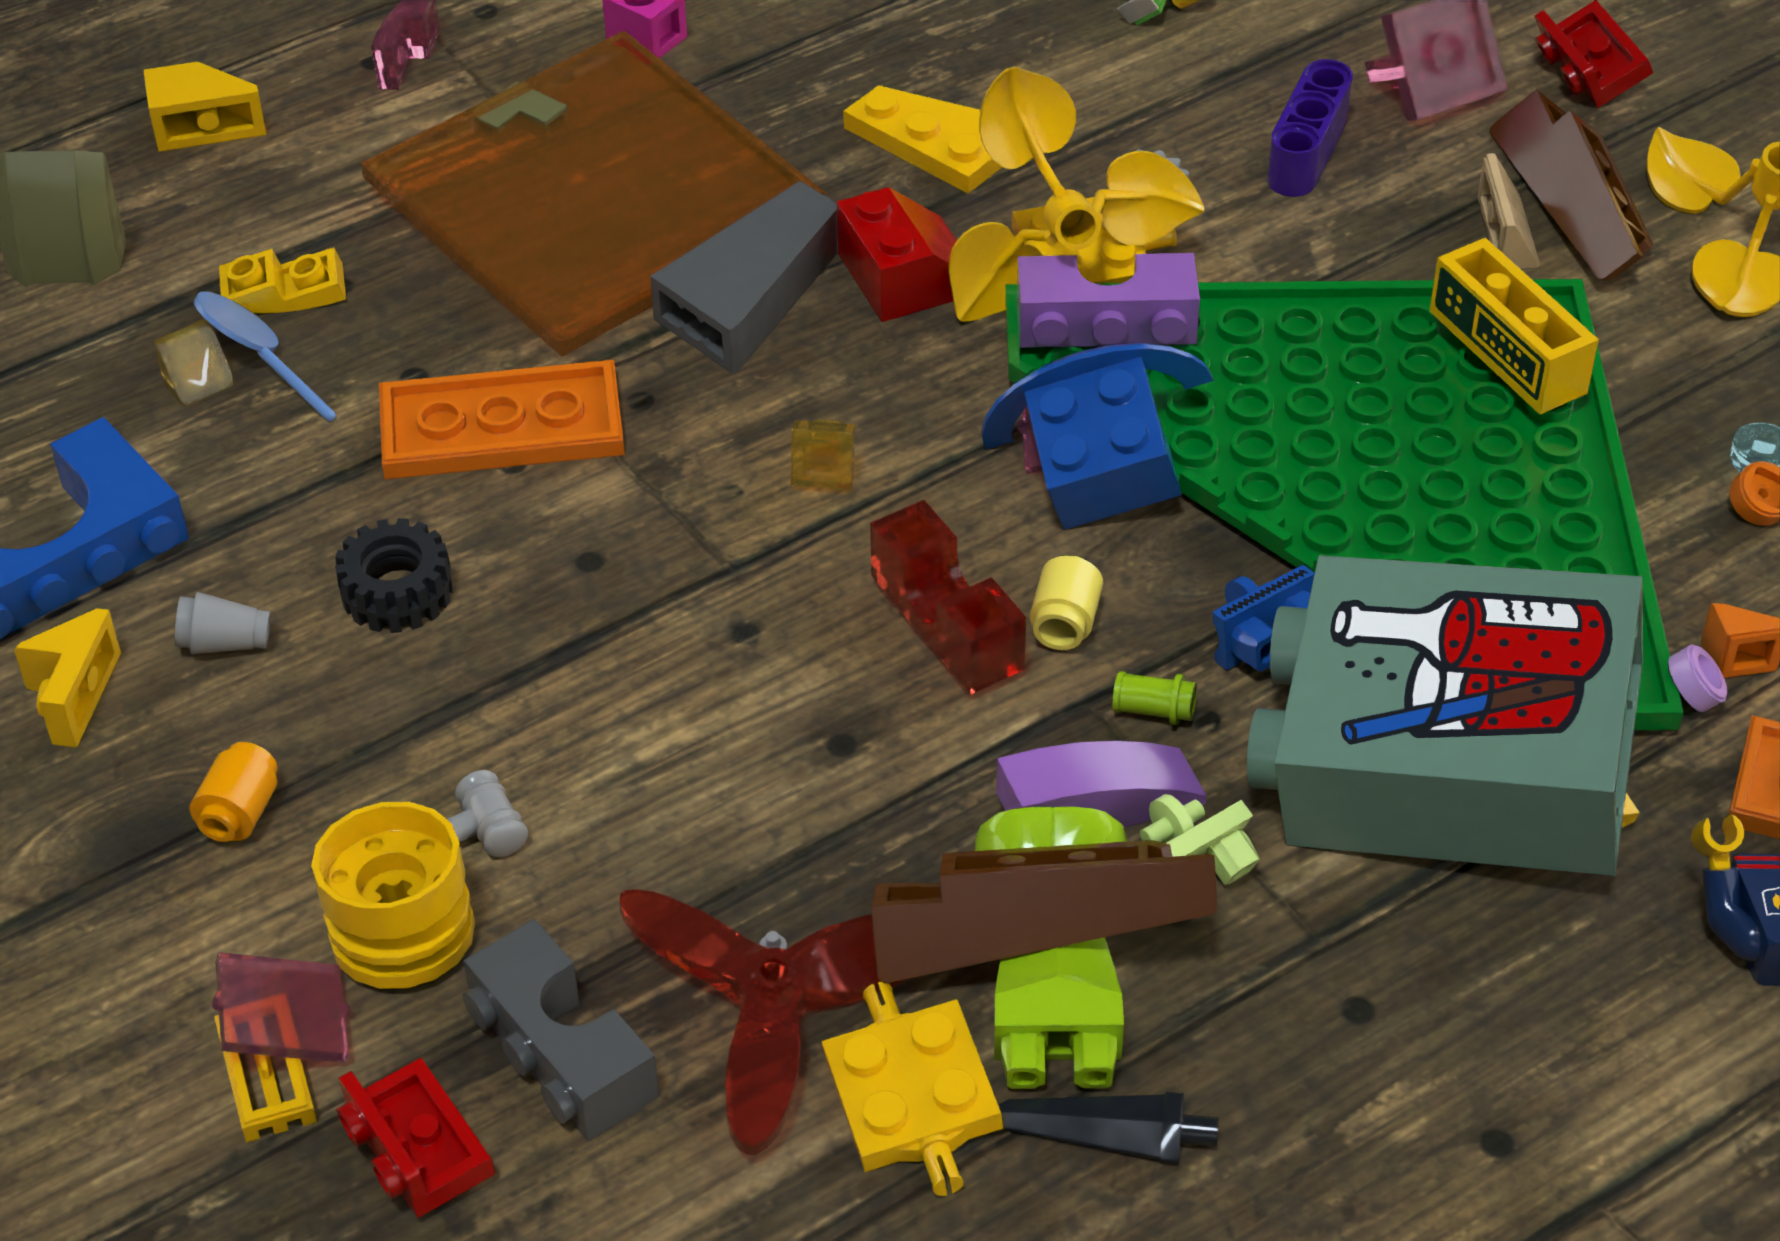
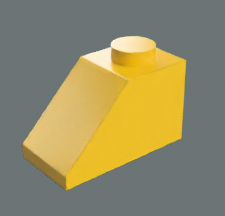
(201, 106)

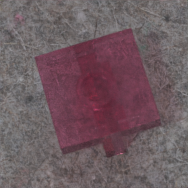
(1440, 56)

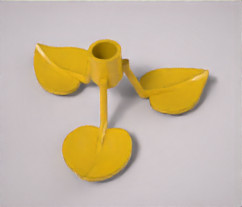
(1035, 116)
(1692, 176)

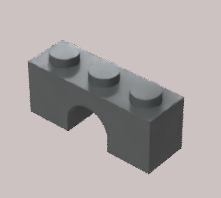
(585, 1071)

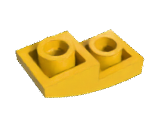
(271, 287)

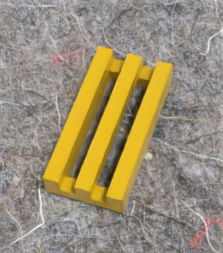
(276, 1112)

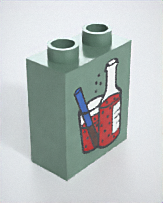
(1455, 713)

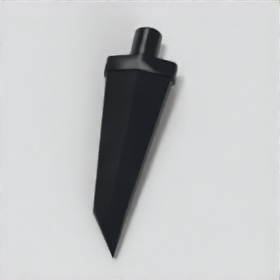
(1122, 1124)

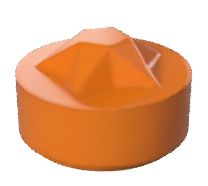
(1757, 493)

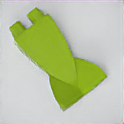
(1063, 997)

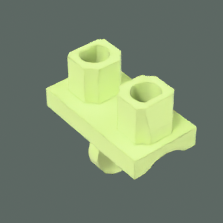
(1219, 835)

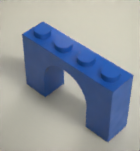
(125, 523)

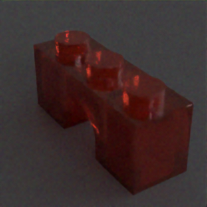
(968, 627)

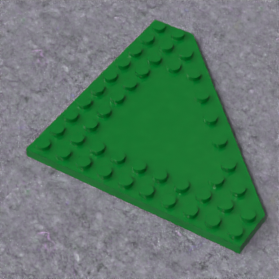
(1379, 435)

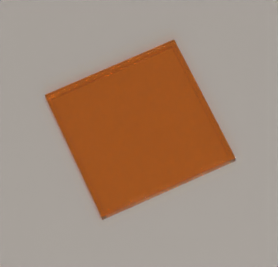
(593, 203)

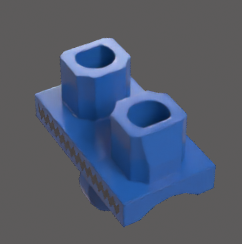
(1249, 615)

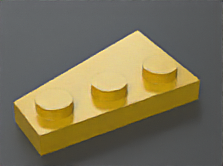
(924, 132)

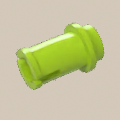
(1155, 696)

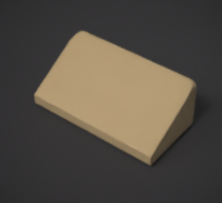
(1505, 215)

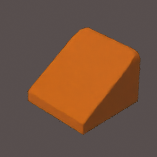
(1741, 640)

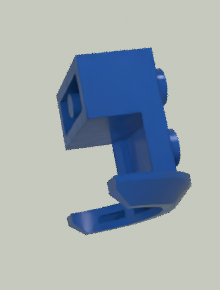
(1098, 427)

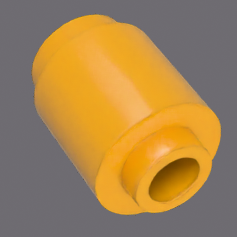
(234, 792)

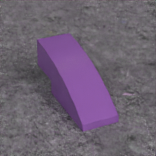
(1098, 776)

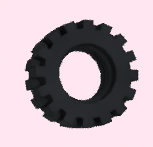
(399, 600)

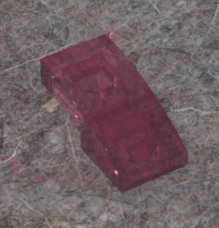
(404, 34)

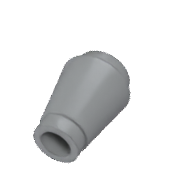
(219, 625)

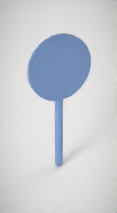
(252, 332)

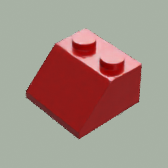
(895, 252)

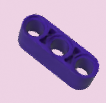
(1309, 127)

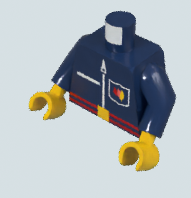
(1742, 899)

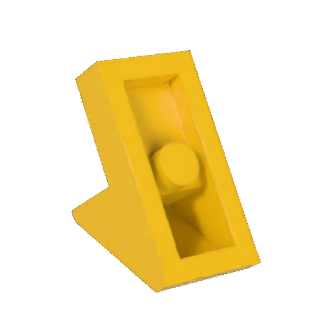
(70, 672)

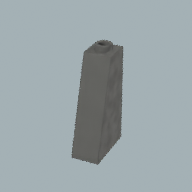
(747, 276)

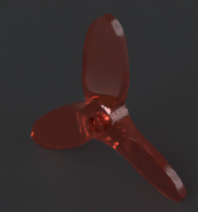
(771, 992)

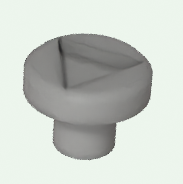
(773, 940)

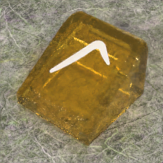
(193, 363)

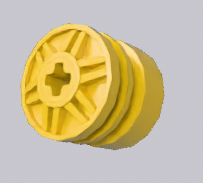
(394, 894)

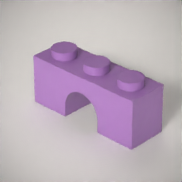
(1067, 310)

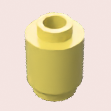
(1065, 602)

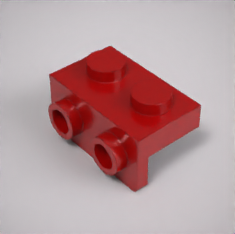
(1593, 53)
(416, 1135)

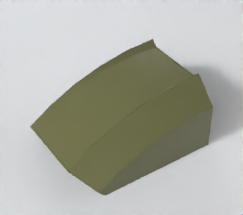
(59, 217)

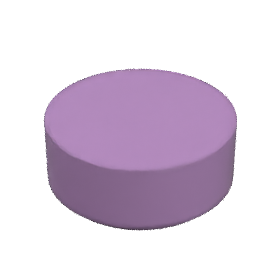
(1698, 678)

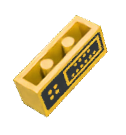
(1513, 325)

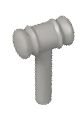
(488, 815)

